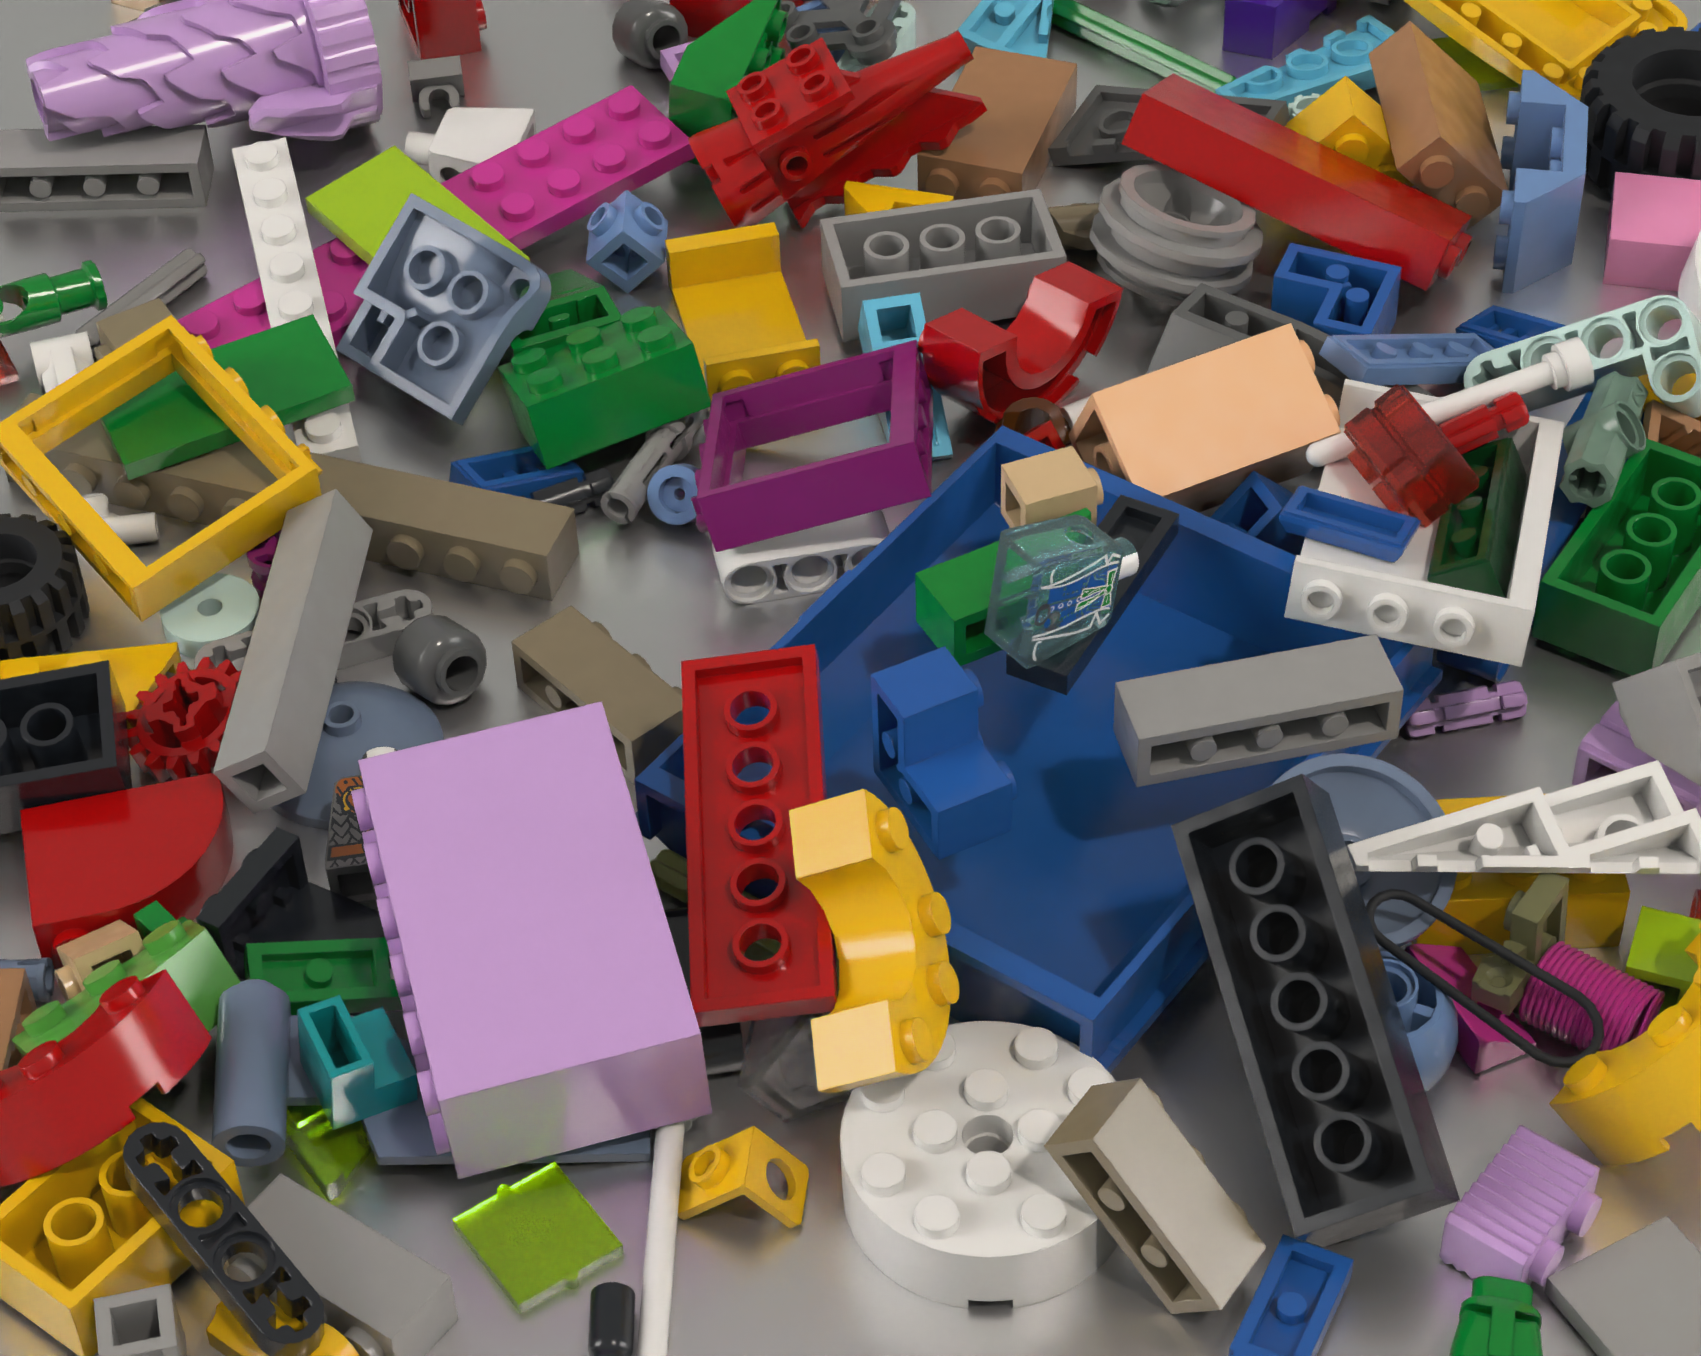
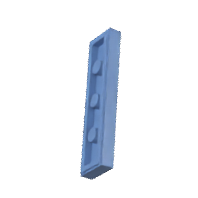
(1404, 357)

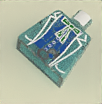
(1054, 586)

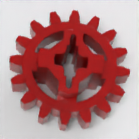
(183, 720)

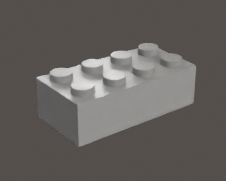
(952, 252)

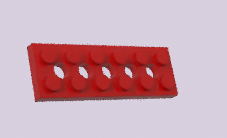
(722, 863)

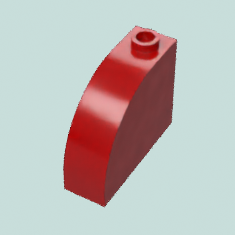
(120, 853)

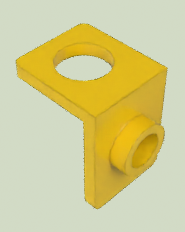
(739, 1168)

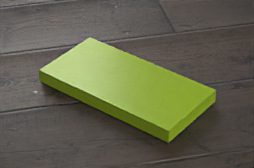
(370, 197)

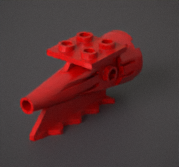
(816, 126)

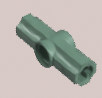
(1604, 439)

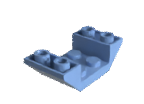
(1544, 182)

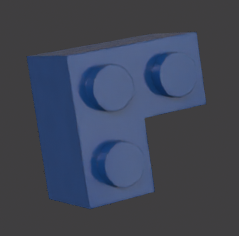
(1336, 291)
(934, 753)

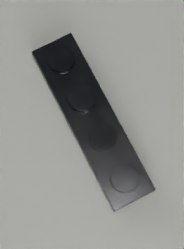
(1151, 533)

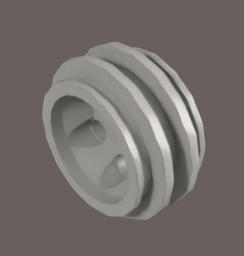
(1172, 233)

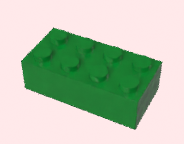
(1630, 567)

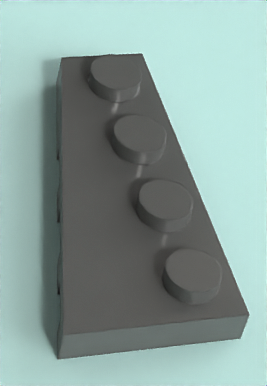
(1104, 116)

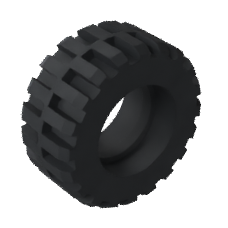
(1645, 107)

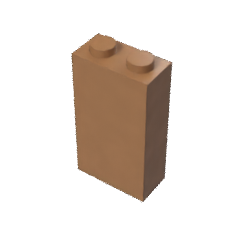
(1437, 123)
(1007, 145)

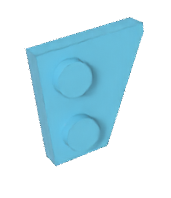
(1010, 26)

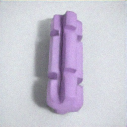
(1467, 709)

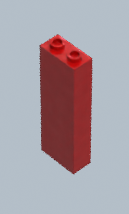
(1298, 180)

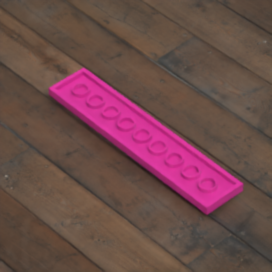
(518, 192)

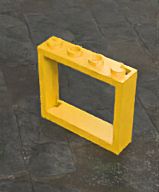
(104, 388)

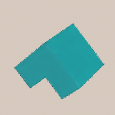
(354, 1061)

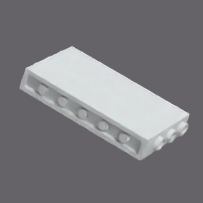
(1396, 598)

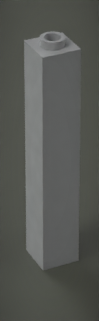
(294, 653)

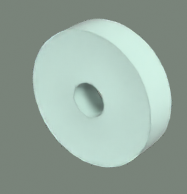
(210, 612)

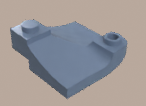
(441, 308)

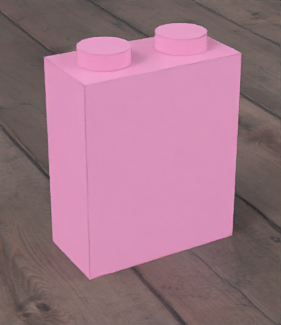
(1651, 230)

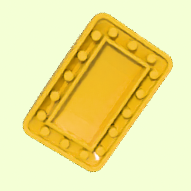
(1546, 35)

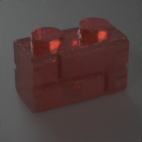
(1410, 456)

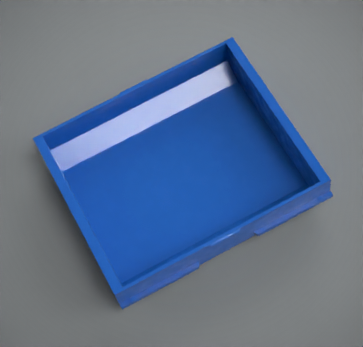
(1086, 901)

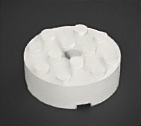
(955, 1174)

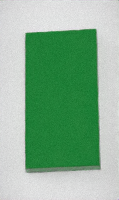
(282, 367)

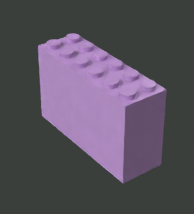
(528, 942)

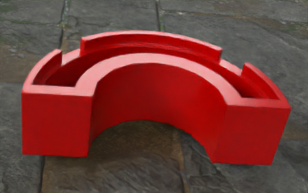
(1036, 356)
(81, 1089)

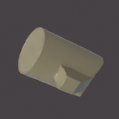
(1074, 224)

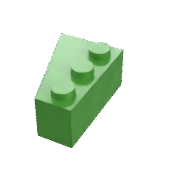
(181, 949)

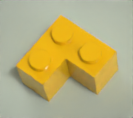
(1351, 125)

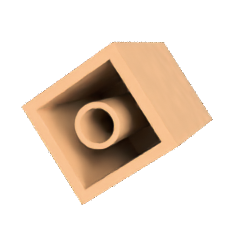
(1211, 420)

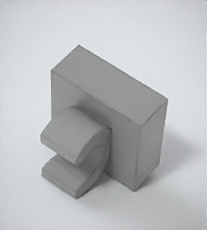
(436, 80)

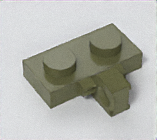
(1535, 924)

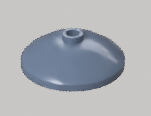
(357, 720)
(1371, 801)

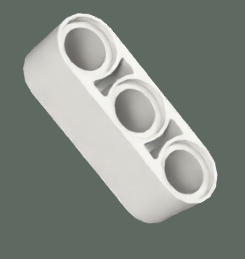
(798, 561)

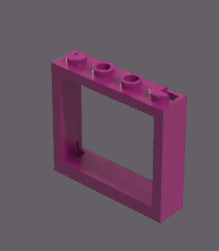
(825, 490)

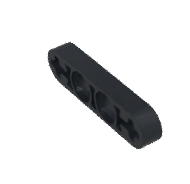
(231, 1234)

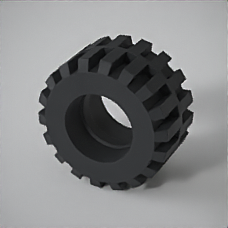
(39, 588)

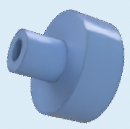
(671, 494)

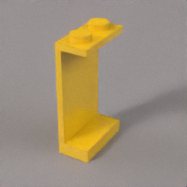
(737, 306)

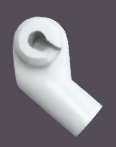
(130, 528)

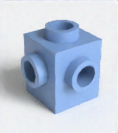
(626, 240)

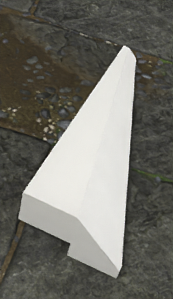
(1598, 827)

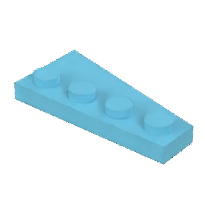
(1317, 70)

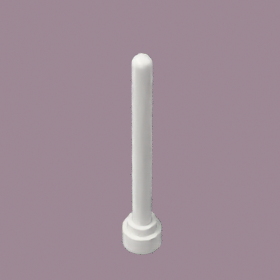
(1565, 367)
(661, 1239)

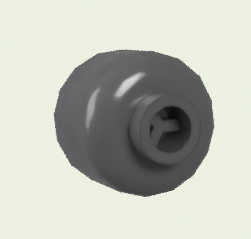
(647, 27)
(439, 659)

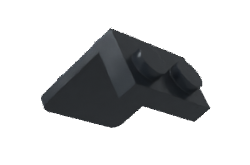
(276, 903)

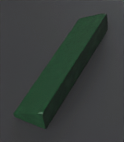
(1480, 532)

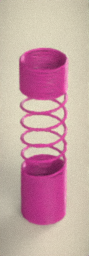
(1621, 1000)

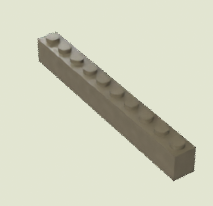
(414, 518)

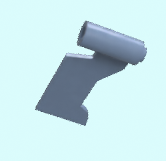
(262, 1075)

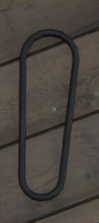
(1466, 1002)

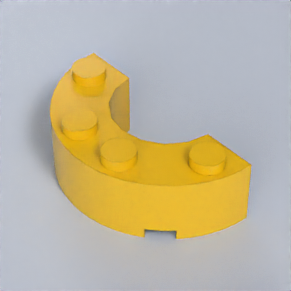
(886, 938)
(1643, 1090)

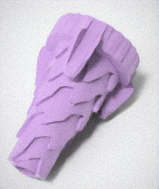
(278, 63)

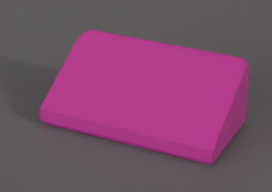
(1478, 1042)

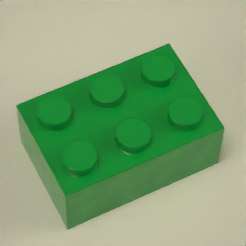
(604, 385)

